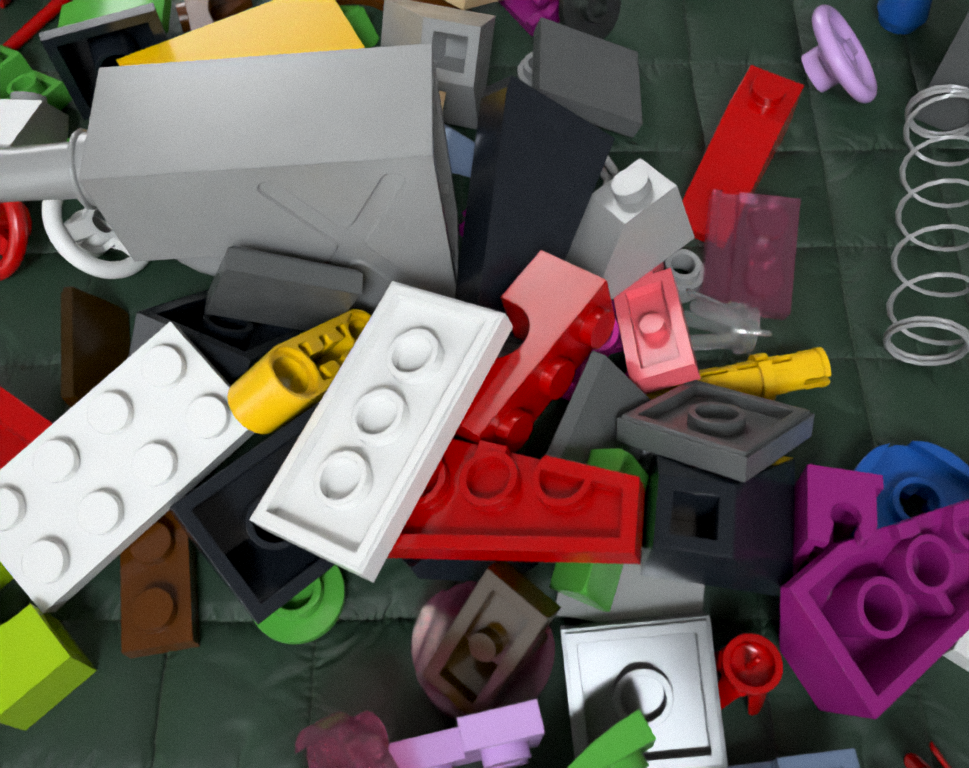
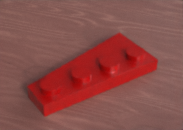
(523, 509)

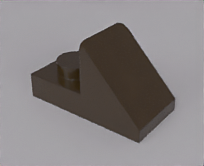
(491, 639)

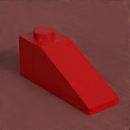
(743, 142)

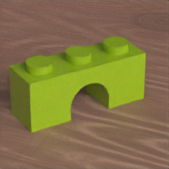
(36, 664)

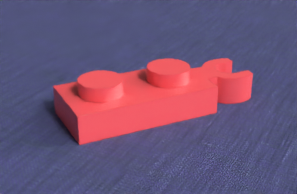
(655, 332)

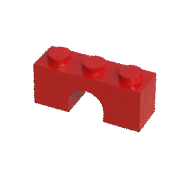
(561, 319)

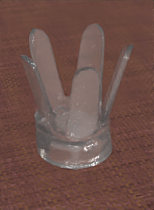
(733, 323)

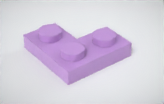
(495, 736)

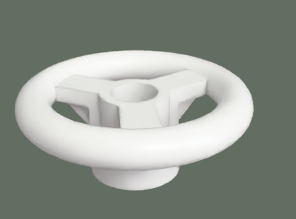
(85, 239)

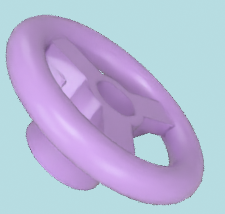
(838, 57)

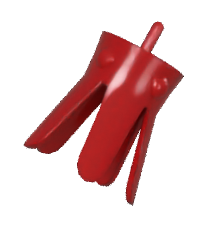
(748, 668)

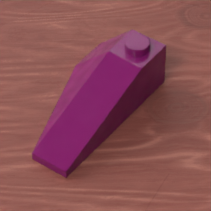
(879, 613)

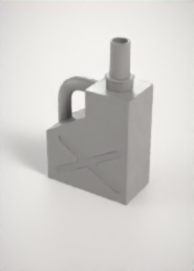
(266, 154)

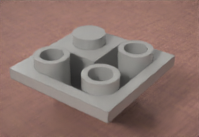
(460, 50)

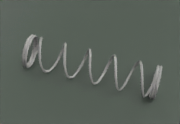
(954, 91)

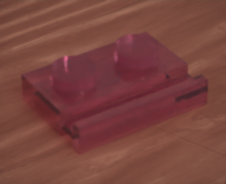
(751, 251)

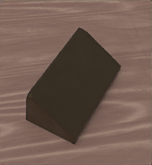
(92, 342)

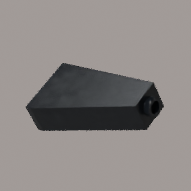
(525, 188)

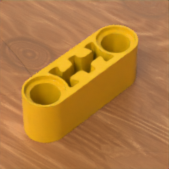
(294, 374)

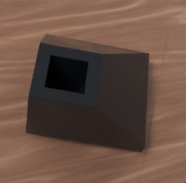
(720, 528)

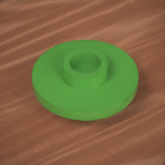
(309, 612)

